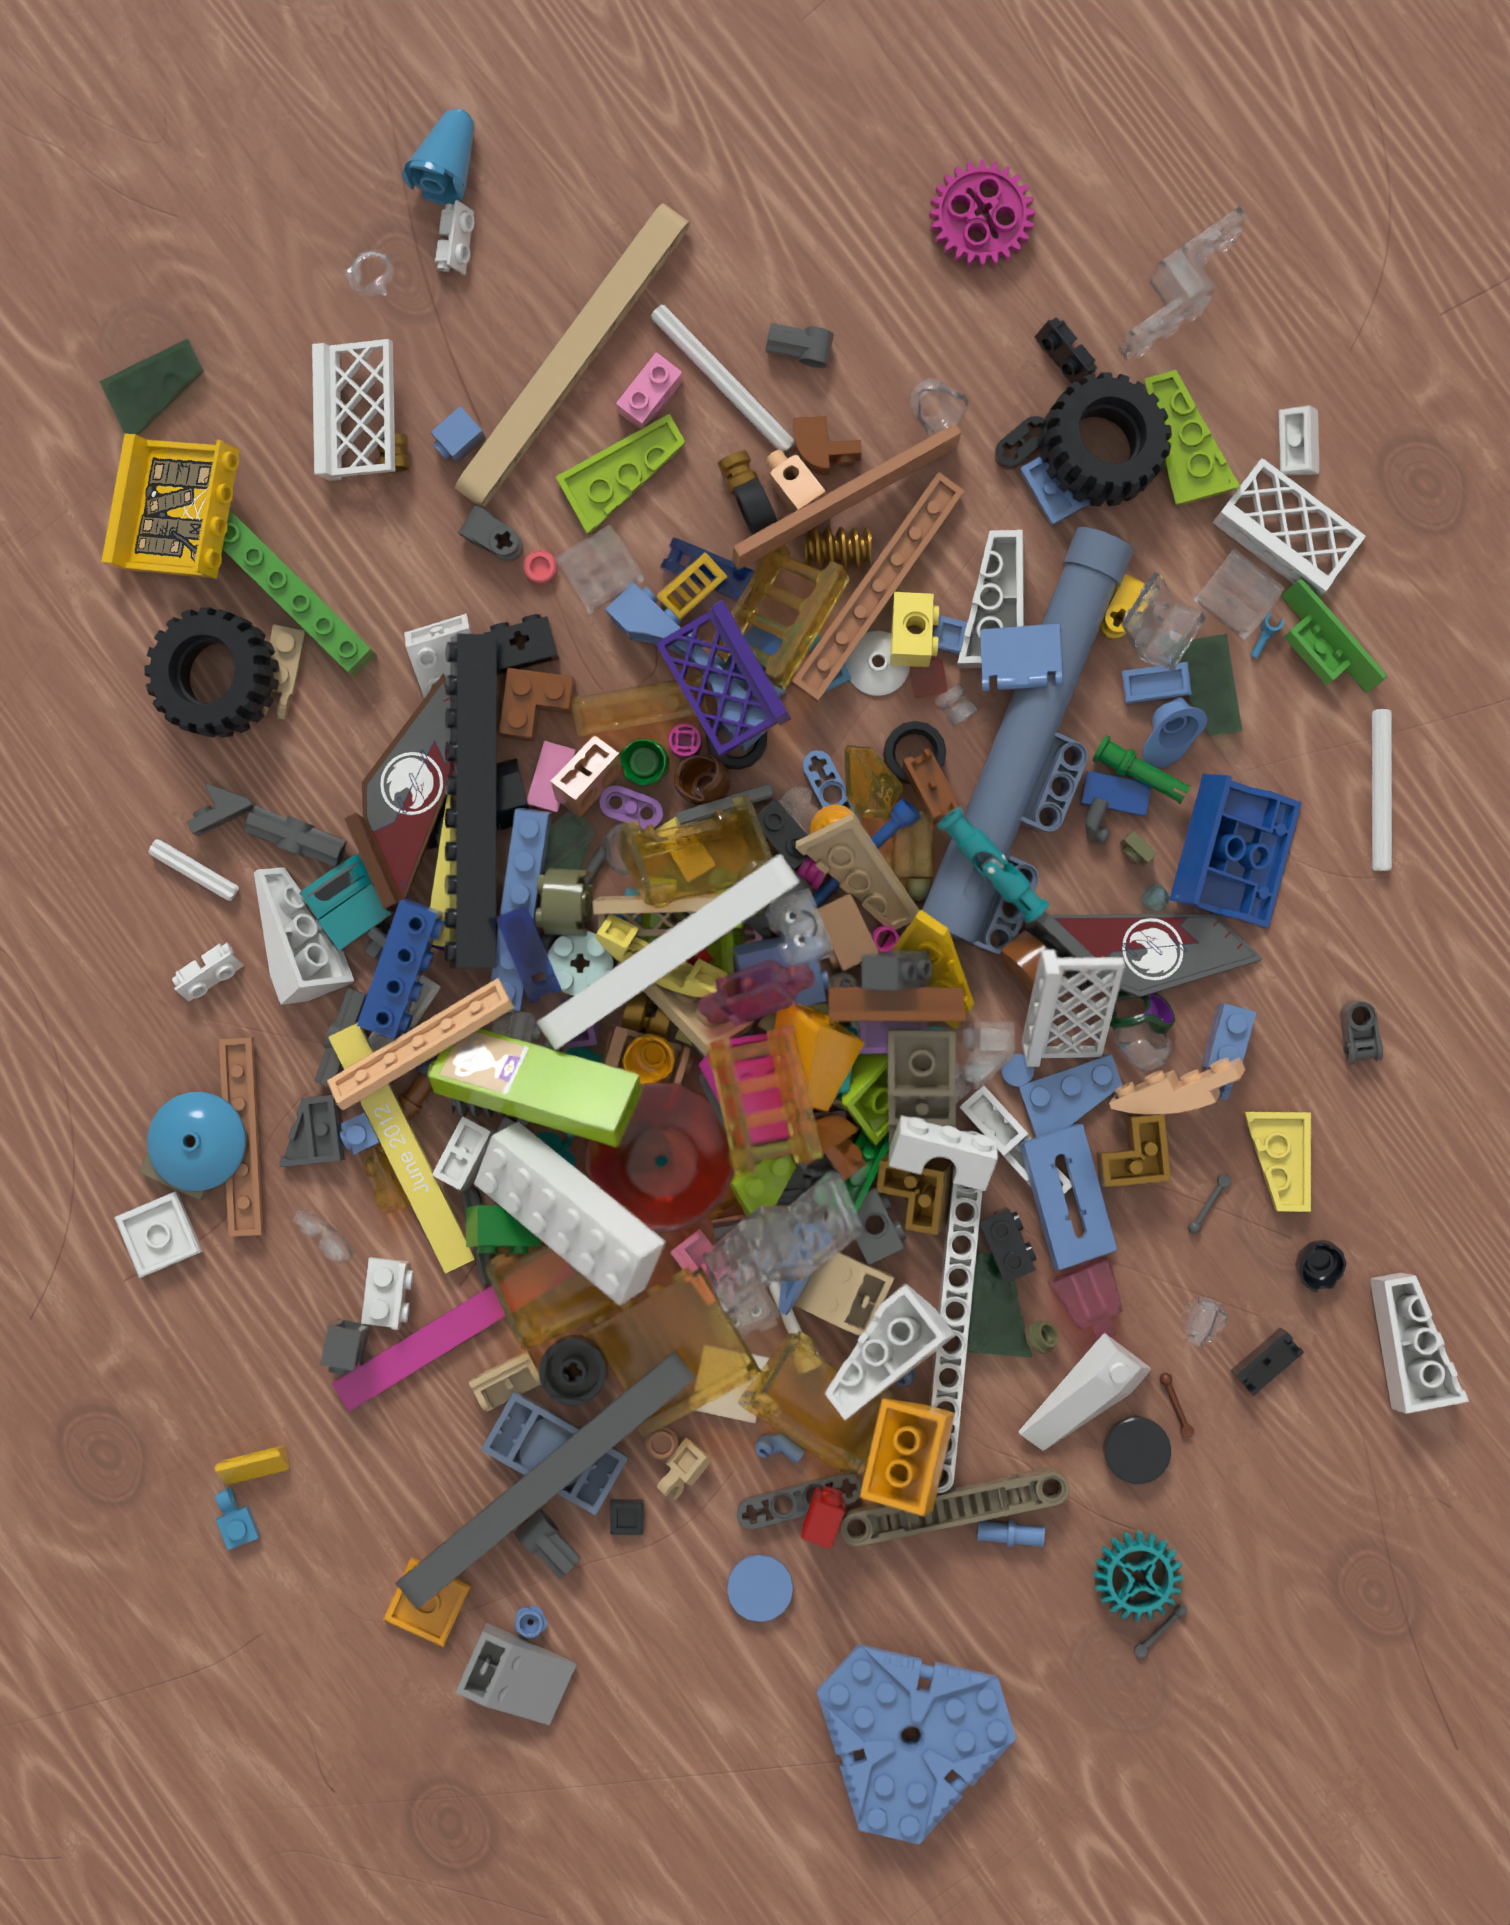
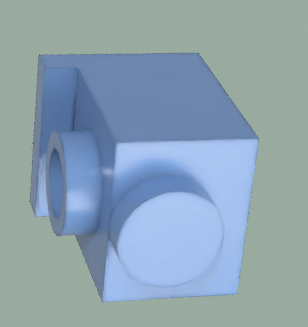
(358, 1134)

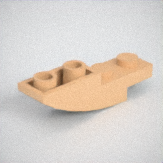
(1168, 1095)

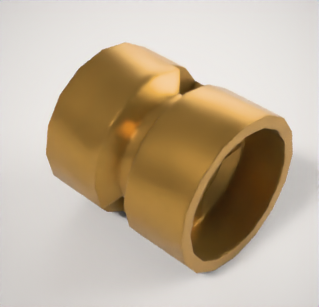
(636, 1017)

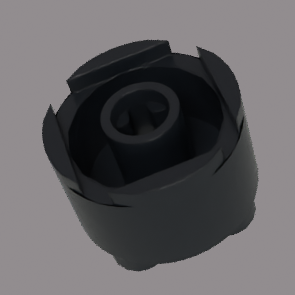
(558, 1381)

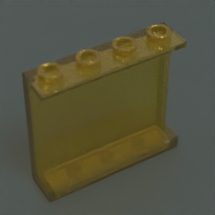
(683, 1320)

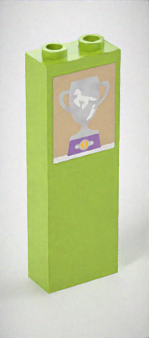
(538, 1085)

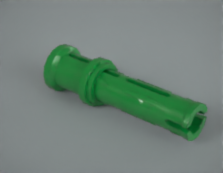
(1126, 762)

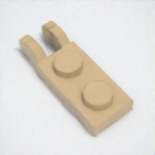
(288, 652)

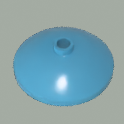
(218, 1144)

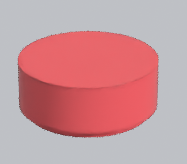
(540, 567)

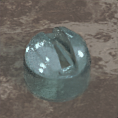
(1155, 897)

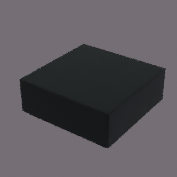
(627, 1517)

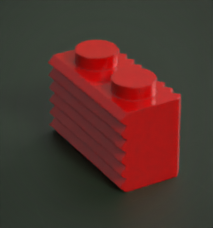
(824, 1517)

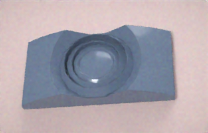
(531, 1431)

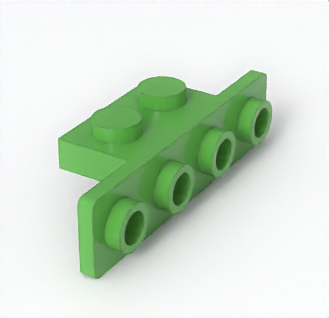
(1326, 642)

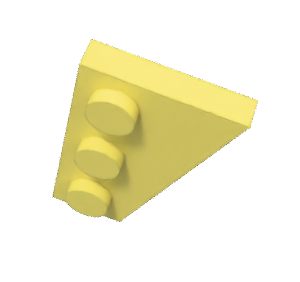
(1284, 1155)

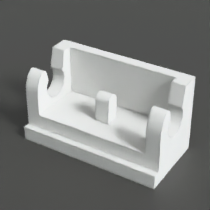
(463, 1154)

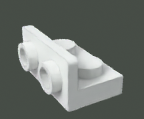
(386, 1293)

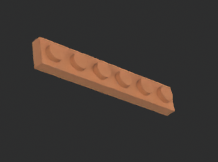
(239, 1090)

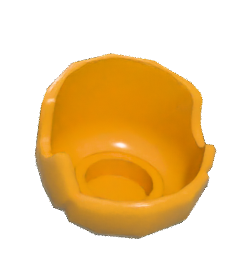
(650, 1058)

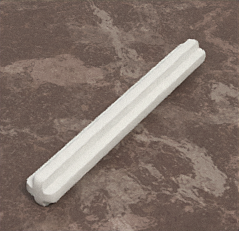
(1382, 790)

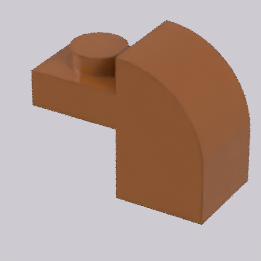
(816, 451)
(1022, 958)
(834, 1141)

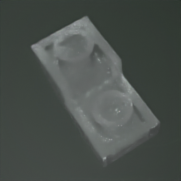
(332, 1242)

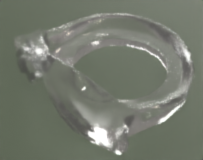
(373, 288)

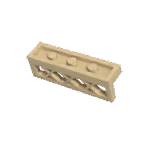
(636, 904)

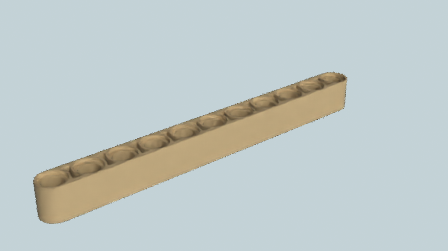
(572, 355)

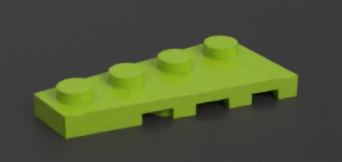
(1195, 460)
(613, 475)

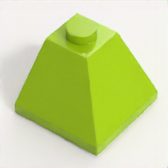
(869, 1096)

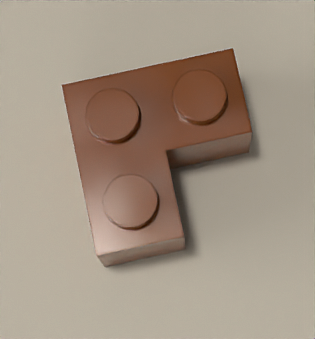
(527, 694)

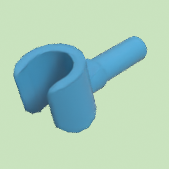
(1267, 632)

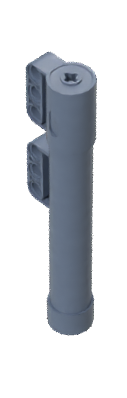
(1030, 751)

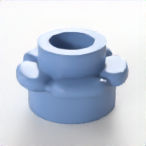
(522, 1626)

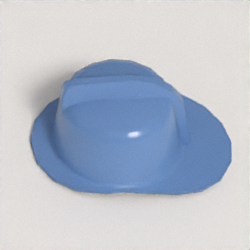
(1174, 730)

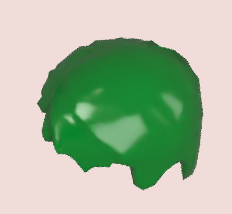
(644, 762)

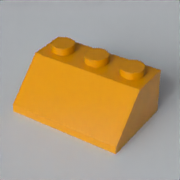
(907, 1456)

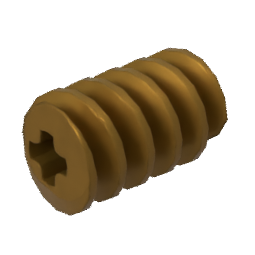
(838, 546)

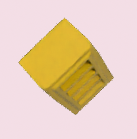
(669, 600)

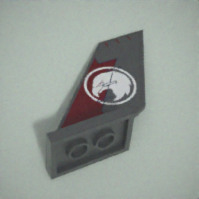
(1155, 948)

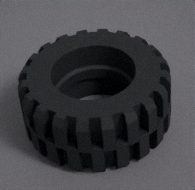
(1129, 409)
(172, 666)

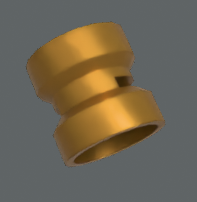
(401, 460)
(737, 469)

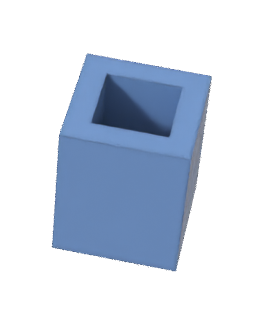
(457, 435)

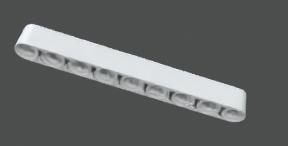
(668, 951)

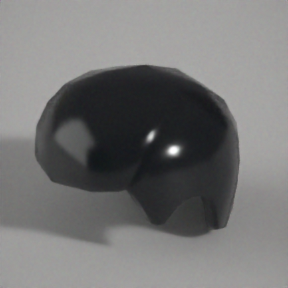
(1320, 1265)

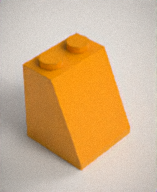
(825, 1051)

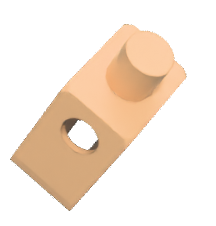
(793, 481)

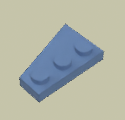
(1068, 1094)

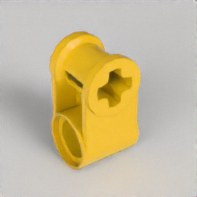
(1121, 602)

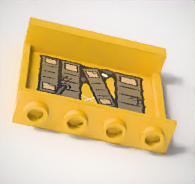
(170, 507)

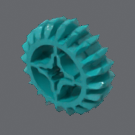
(1129, 1588)

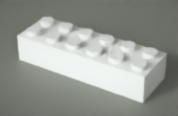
(569, 1213)

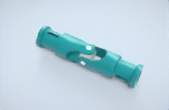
(1004, 876)

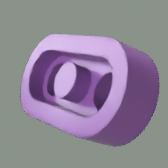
(631, 807)

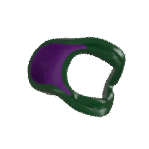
(1157, 1013)

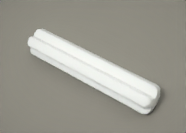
(193, 870)

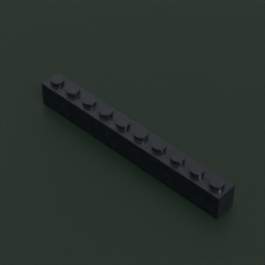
(471, 801)

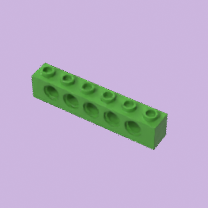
(295, 597)

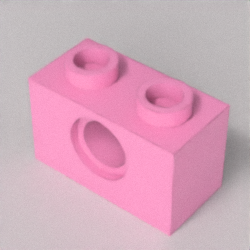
(649, 391)

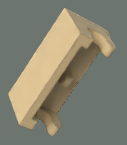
(499, 1382)

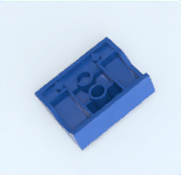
(1235, 850)

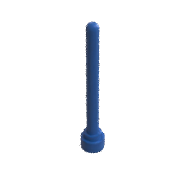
(903, 815)

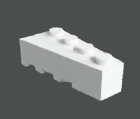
(998, 593)

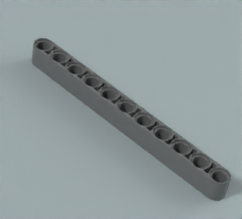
(545, 1480)

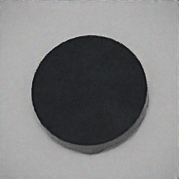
(1137, 1450)

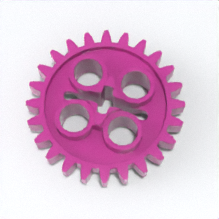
(1007, 201)

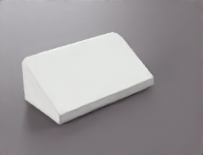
(1299, 441)

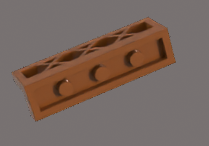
(900, 1005)

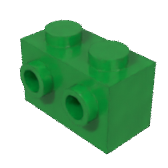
(494, 1228)

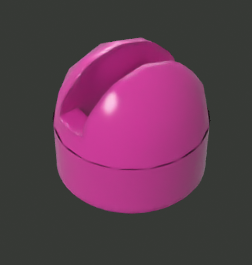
(889, 940)

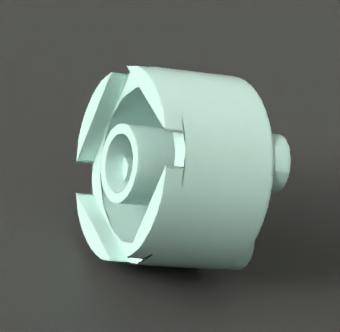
(567, 949)

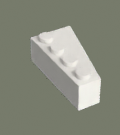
(1411, 1347)

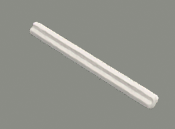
(722, 379)

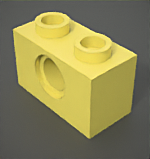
(910, 648)

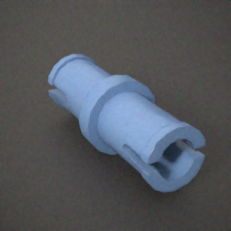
(1011, 1533)

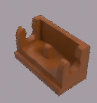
(930, 785)

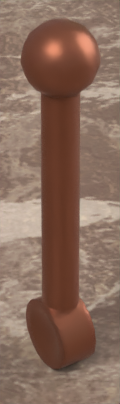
(1186, 1429)

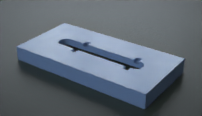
(1039, 1160)

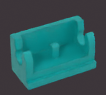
(354, 917)

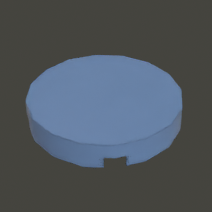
(760, 1587)

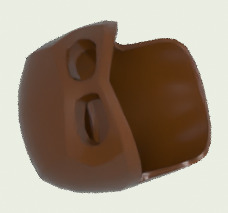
(702, 779)

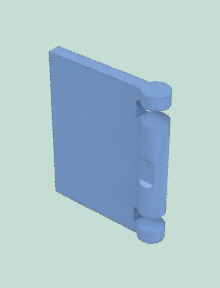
(1021, 656)

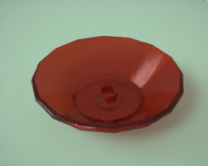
(673, 1125)

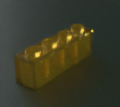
(634, 706)

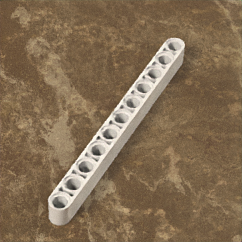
(960, 1326)

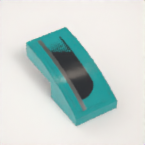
(336, 886)

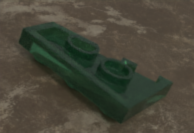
(151, 385)
(1213, 684)
(995, 1313)

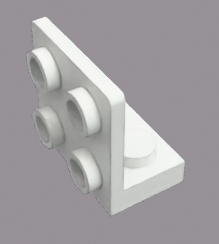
(427, 649)

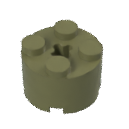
(564, 902)

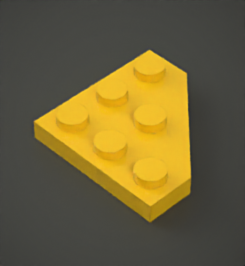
(930, 935)

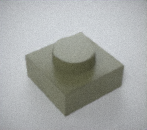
(1137, 849)

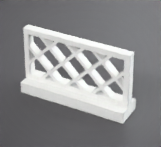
(328, 413)
(1268, 545)
(1050, 985)

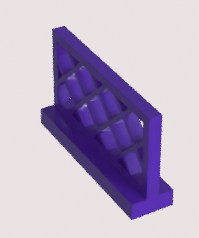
(747, 664)

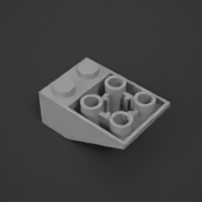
(515, 1676)

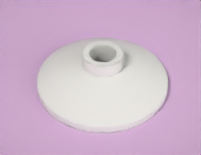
(872, 679)

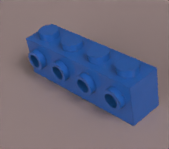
(401, 968)

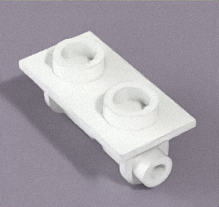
(457, 223)
(195, 981)

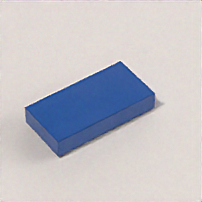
(1122, 793)

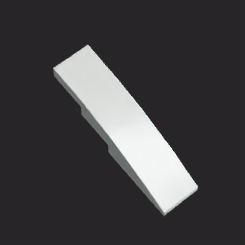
(1001, 1126)

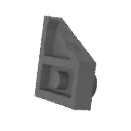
(315, 1133)

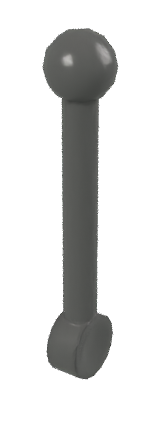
(1223, 1181)
(1141, 1649)

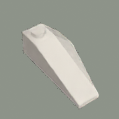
(298, 950)
(894, 1343)
(1091, 1387)

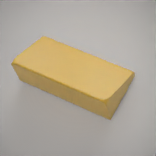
(253, 1465)

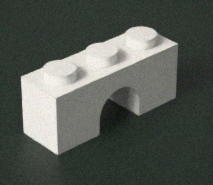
(920, 1141)

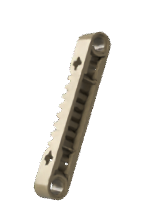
(958, 1507)

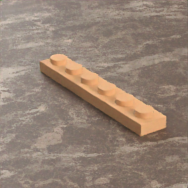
(420, 1044)

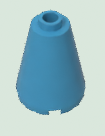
(443, 159)

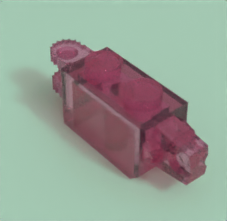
(755, 992)

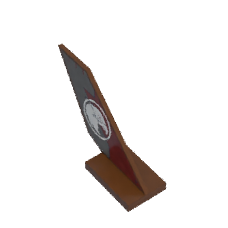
(404, 800)

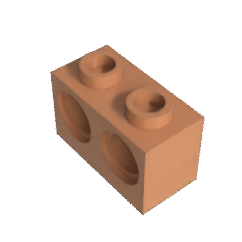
(586, 776)

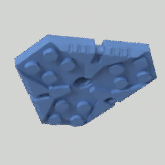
(902, 1782)

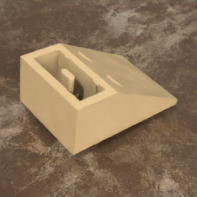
(845, 1292)

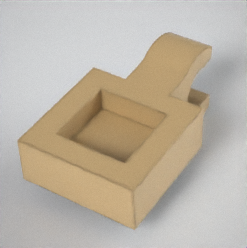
(686, 1466)

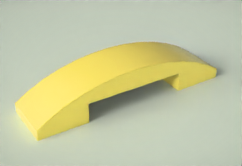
(621, 942)

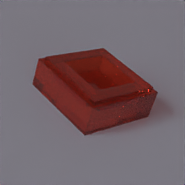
(929, 680)

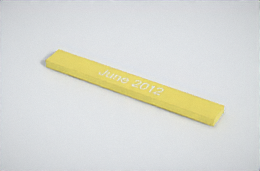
(407, 1158)

